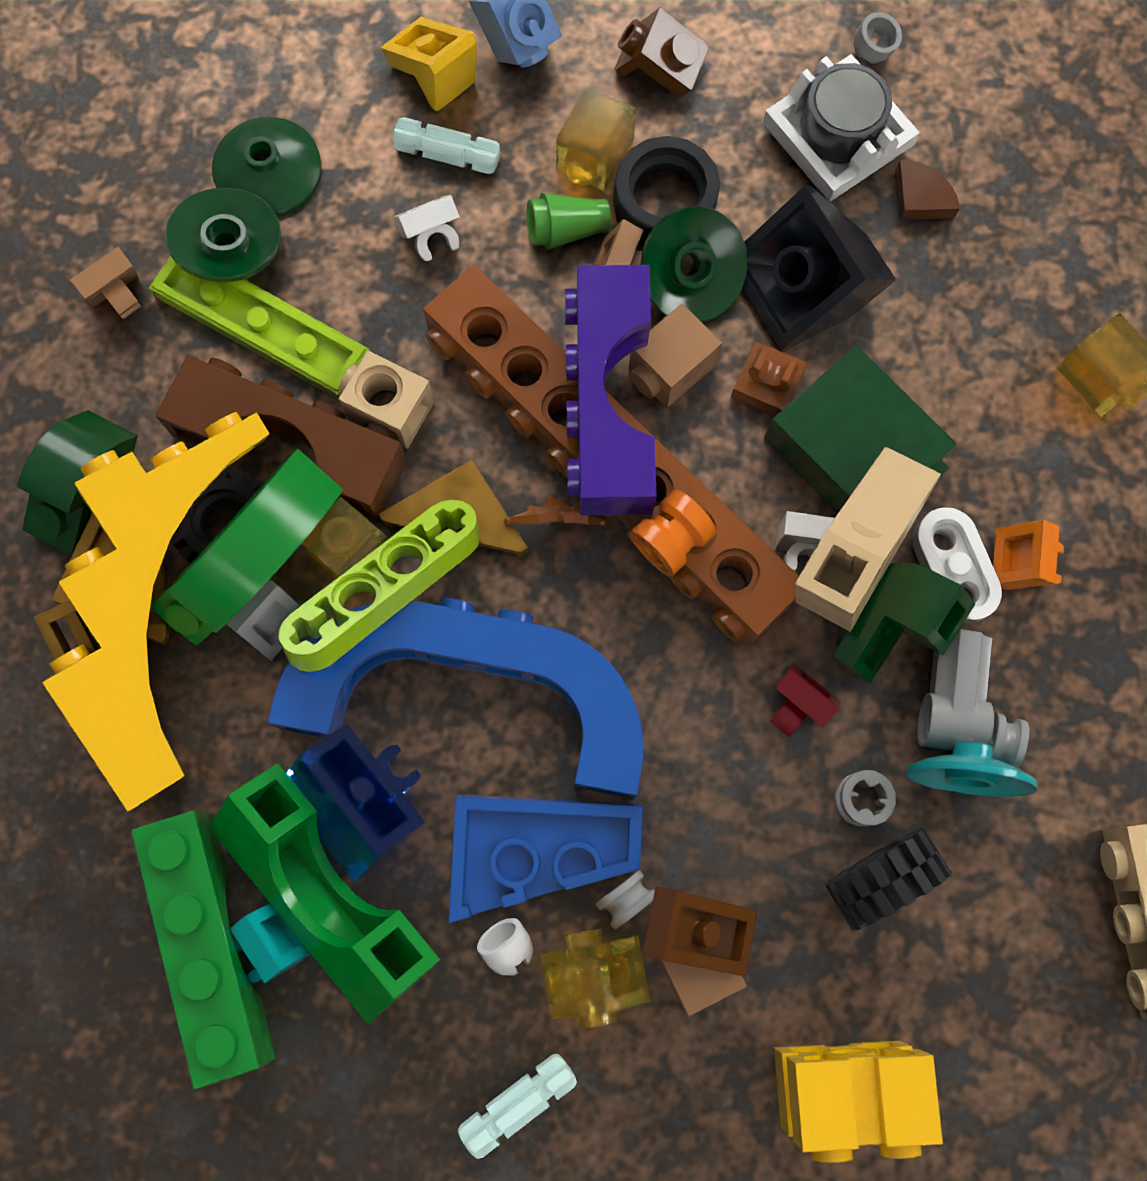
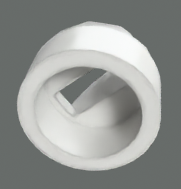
(505, 946)

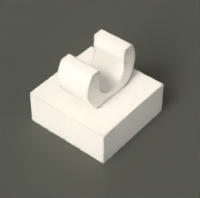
(428, 220)
(800, 535)

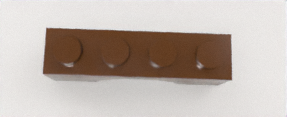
(357, 458)

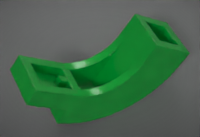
(248, 549)

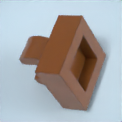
(768, 379)

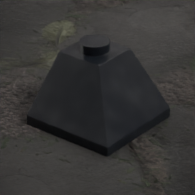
(811, 269)

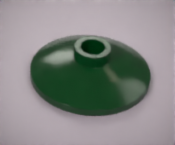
(284, 178)
(220, 218)
(717, 259)

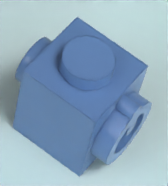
(517, 29)

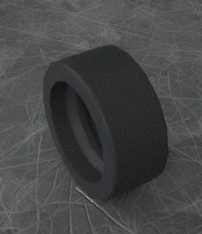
(659, 155)

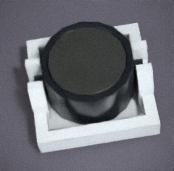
(840, 125)

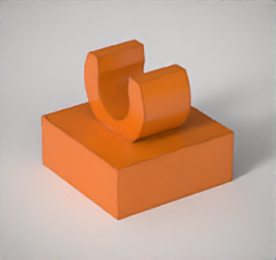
(1027, 555)

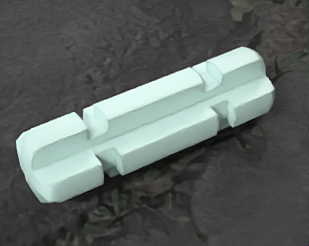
(446, 145)
(517, 1106)

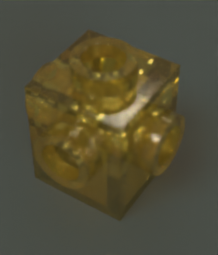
(582, 982)

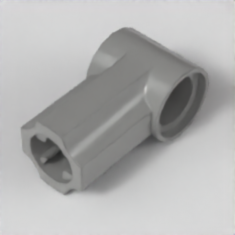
(958, 695)

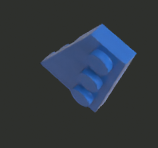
(535, 847)

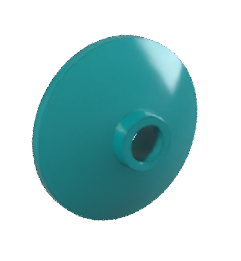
(972, 773)

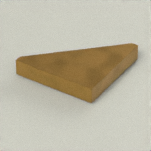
(470, 487)

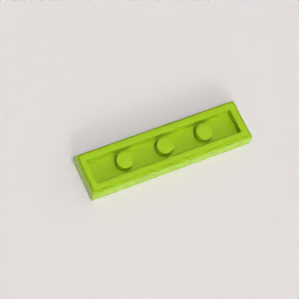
(262, 326)

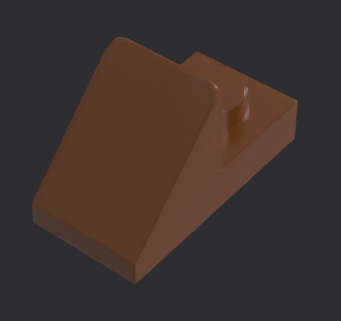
(699, 932)

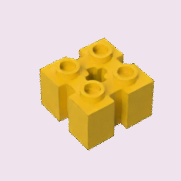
(858, 1097)

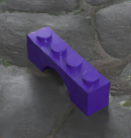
(614, 459)

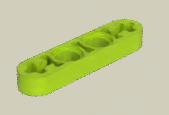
(375, 577)

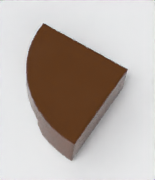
(924, 193)

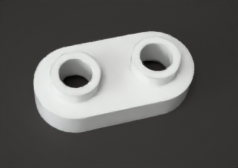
(964, 561)

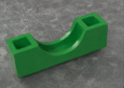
(276, 842)
(211, 995)

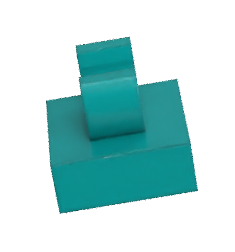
(268, 943)

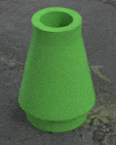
(565, 219)

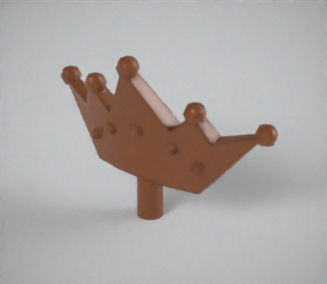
(553, 511)

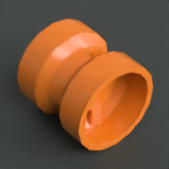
(673, 532)

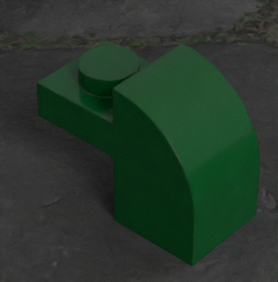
(50, 472)
(906, 602)

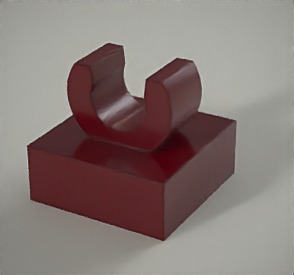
(804, 699)

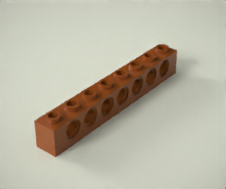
(478, 307)

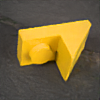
(438, 57)

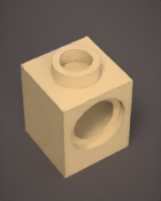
(403, 414)

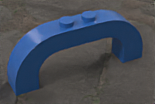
(491, 645)

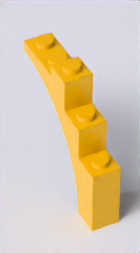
(109, 690)

